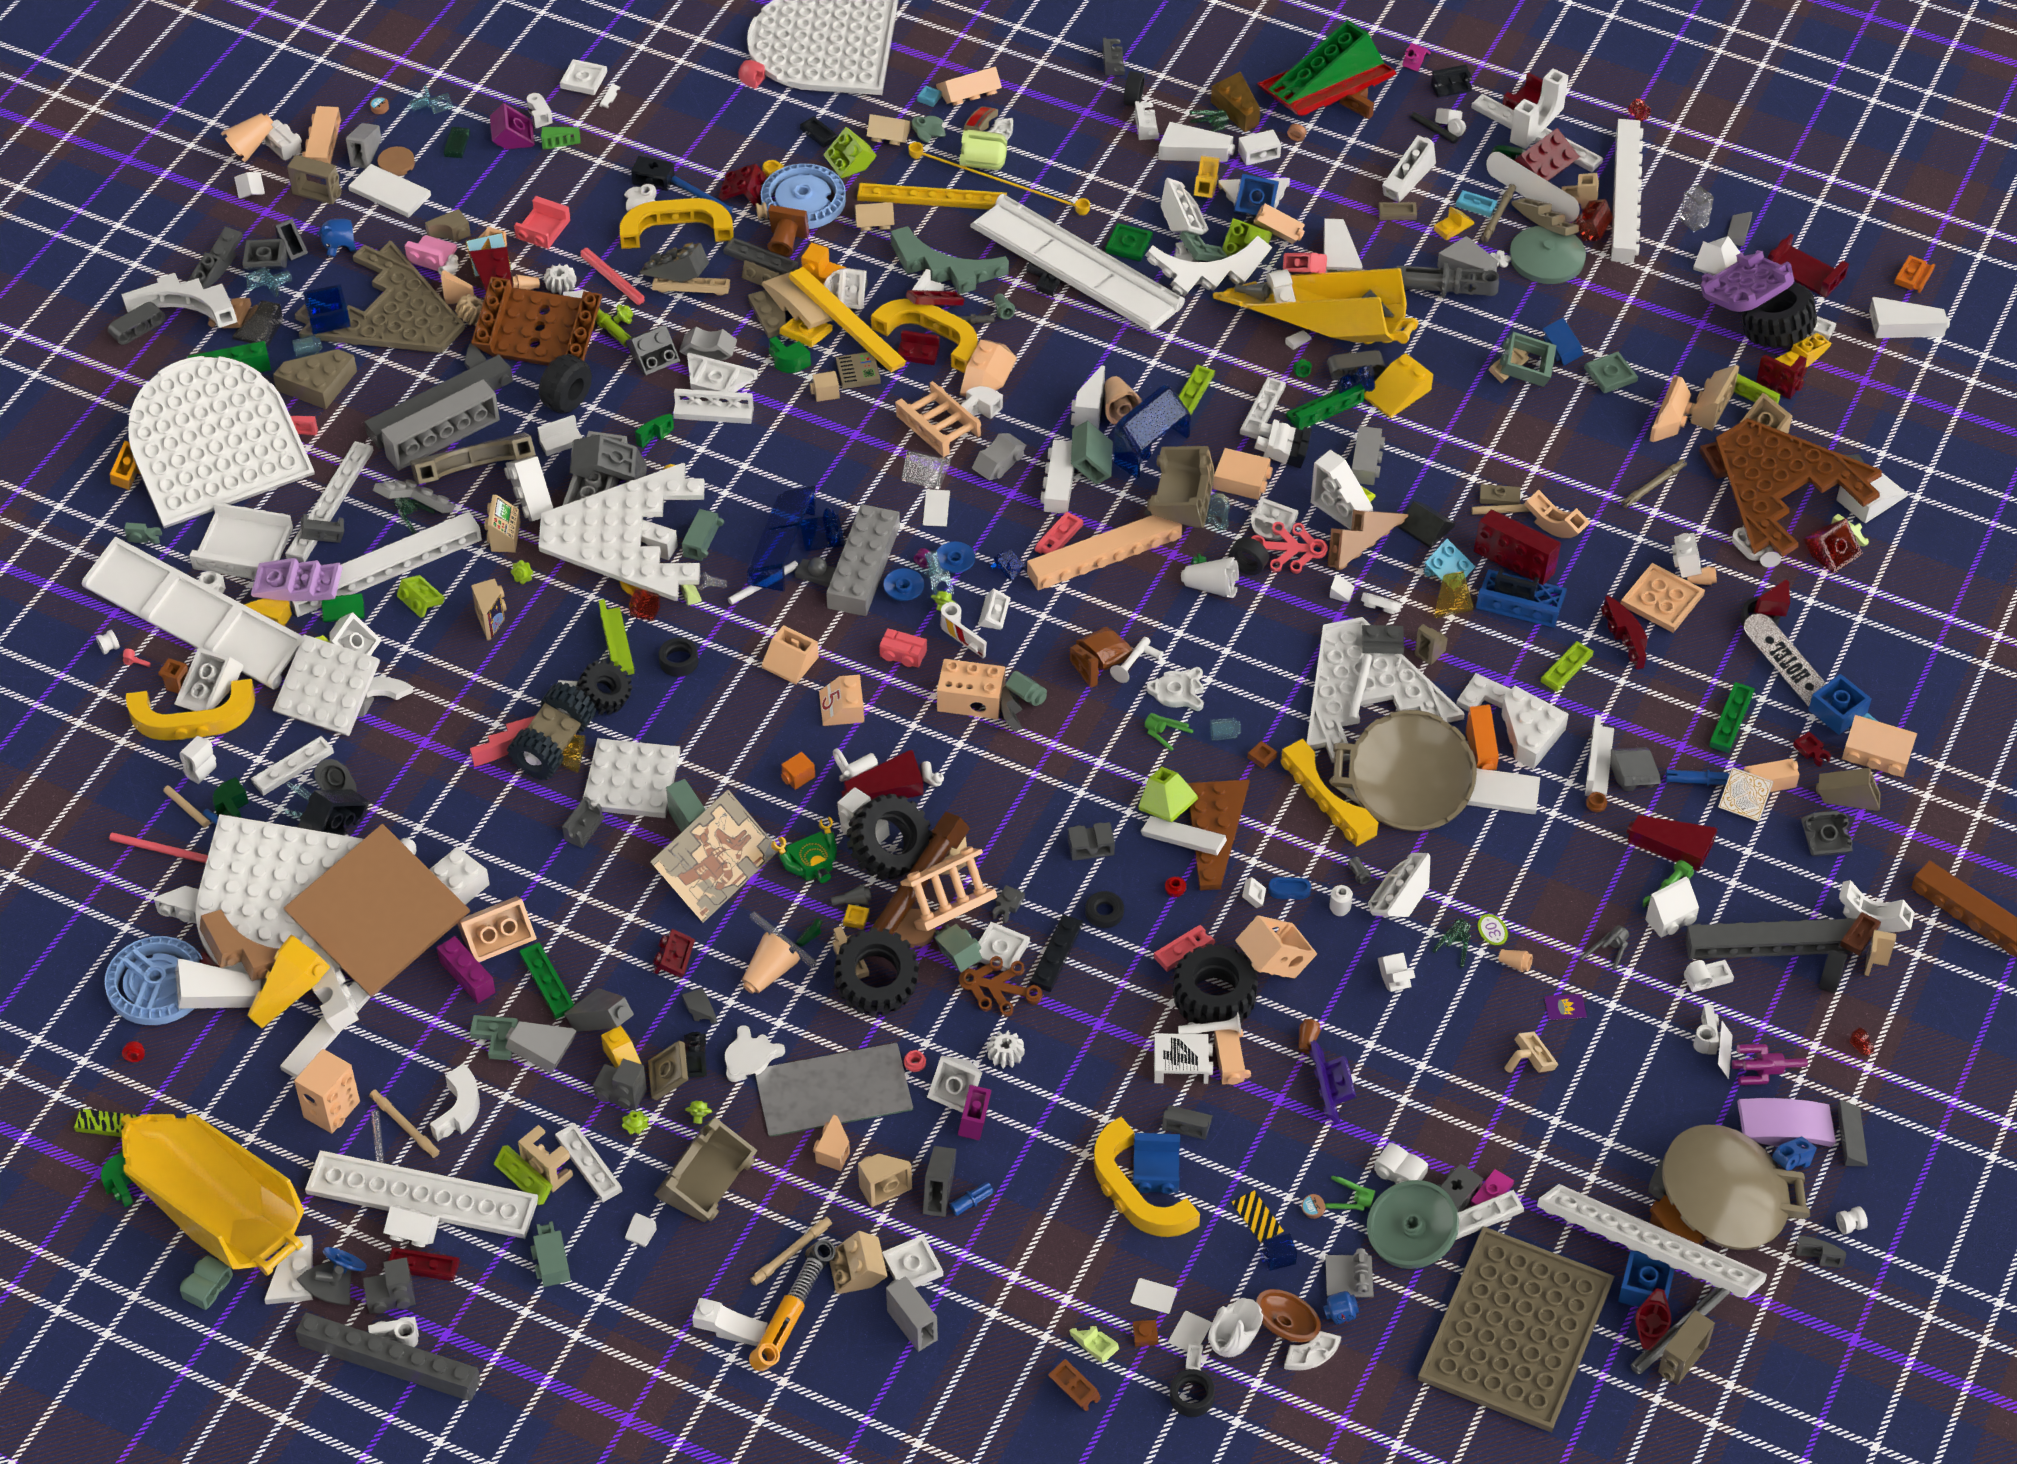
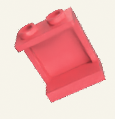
(543, 223)

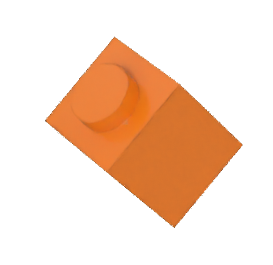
(798, 770)

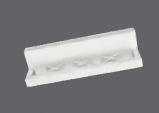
(713, 408)
(1599, 758)

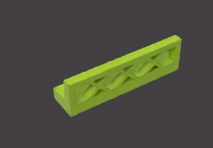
(616, 637)

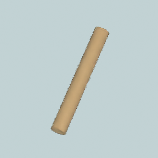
(1500, 508)
(186, 806)

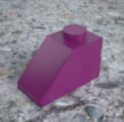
(974, 1112)

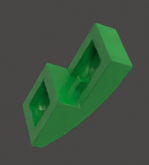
(657, 428)

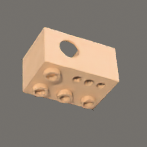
(968, 683)
(1275, 953)
(332, 1087)

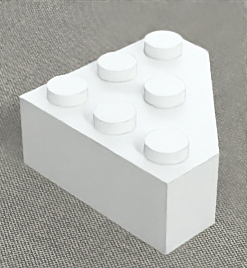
(529, 486)
(1337, 489)
(1531, 725)

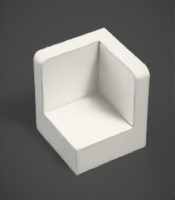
(249, 184)

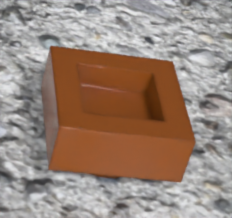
(1262, 754)
(1145, 1333)

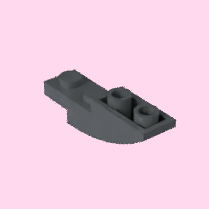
(219, 259)

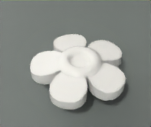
(1502, 260)

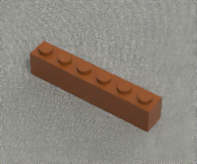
(1967, 906)

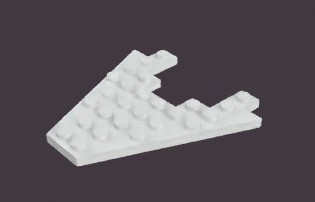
(607, 530)
(1388, 679)

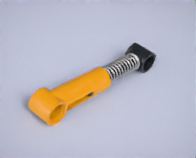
(791, 1307)

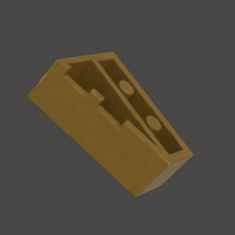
(1237, 100)

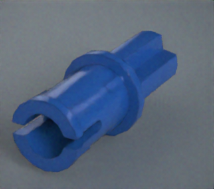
(971, 1198)

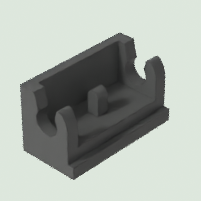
(1112, 57)
(321, 530)
(583, 823)

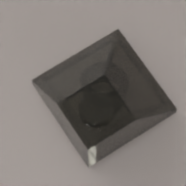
(260, 323)

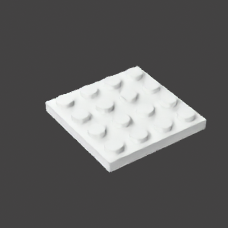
(326, 685)
(631, 777)

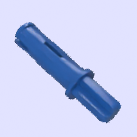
(1697, 777)

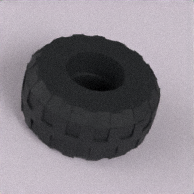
(565, 383)

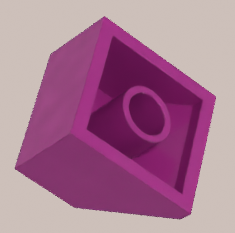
(511, 128)

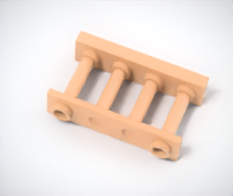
(931, 432)
(963, 902)

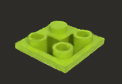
(849, 154)
(1241, 235)
(1166, 795)

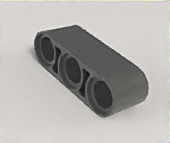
(136, 323)
(1348, 363)

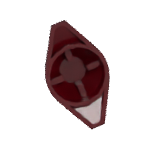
(1653, 1319)

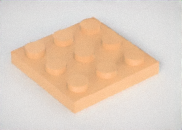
(1662, 597)

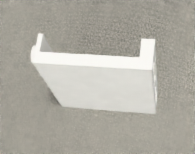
(241, 540)

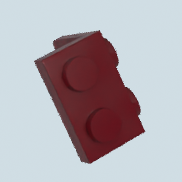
(744, 180)
(1781, 377)

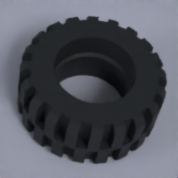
(1782, 318)
(867, 848)
(881, 945)
(1220, 964)

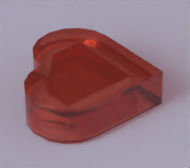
(1861, 1041)

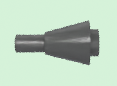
(1258, 291)
(858, 895)

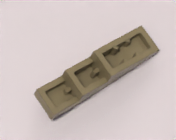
(1542, 214)

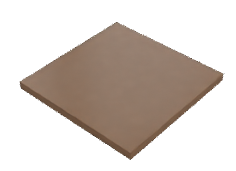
(376, 910)

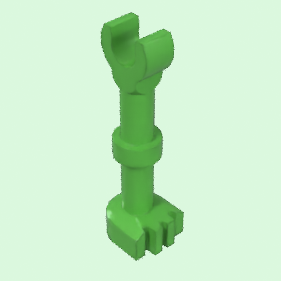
(1681, 869)

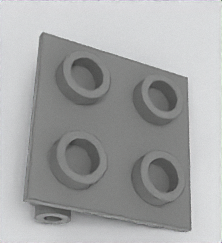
(1350, 1274)

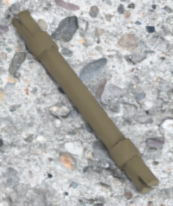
(1490, 228)
(1636, 495)

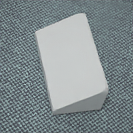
(994, 610)

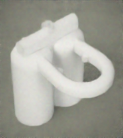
(854, 768)

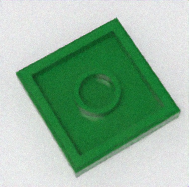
(1128, 242)

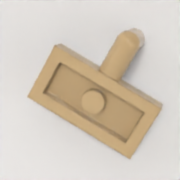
(1534, 1050)

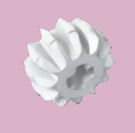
(559, 279)
(1005, 1049)

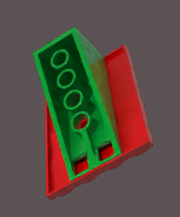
(1331, 71)

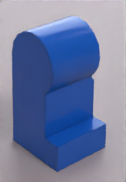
(1791, 1154)

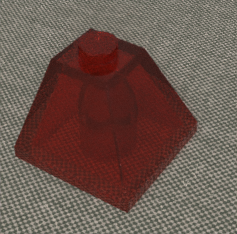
(1834, 545)

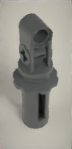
(1450, 280)

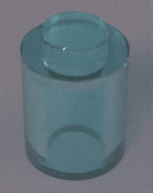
(307, 346)
(1224, 728)

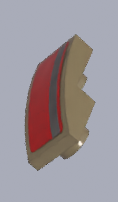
(980, 119)

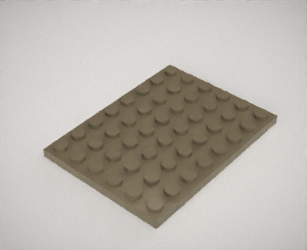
(1516, 1329)

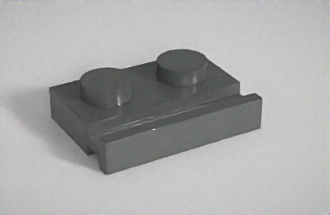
(1382, 639)

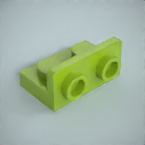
(419, 594)

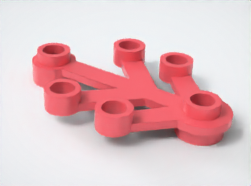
(1292, 547)

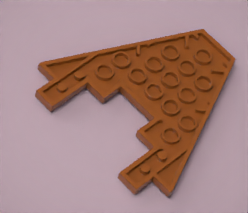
(1771, 464)

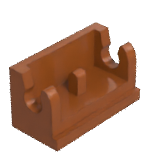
(1074, 1384)

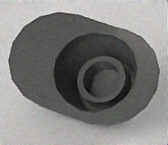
(333, 776)

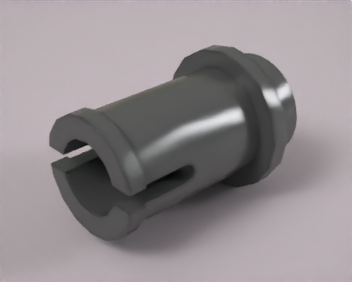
(1361, 874)

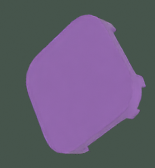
(1747, 282)

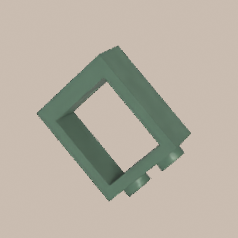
(1533, 346)

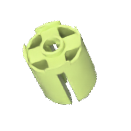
(983, 150)

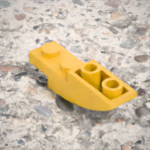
(1810, 348)

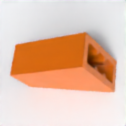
(1482, 737)

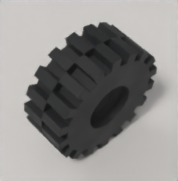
(612, 678)

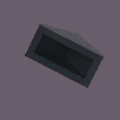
(293, 241)

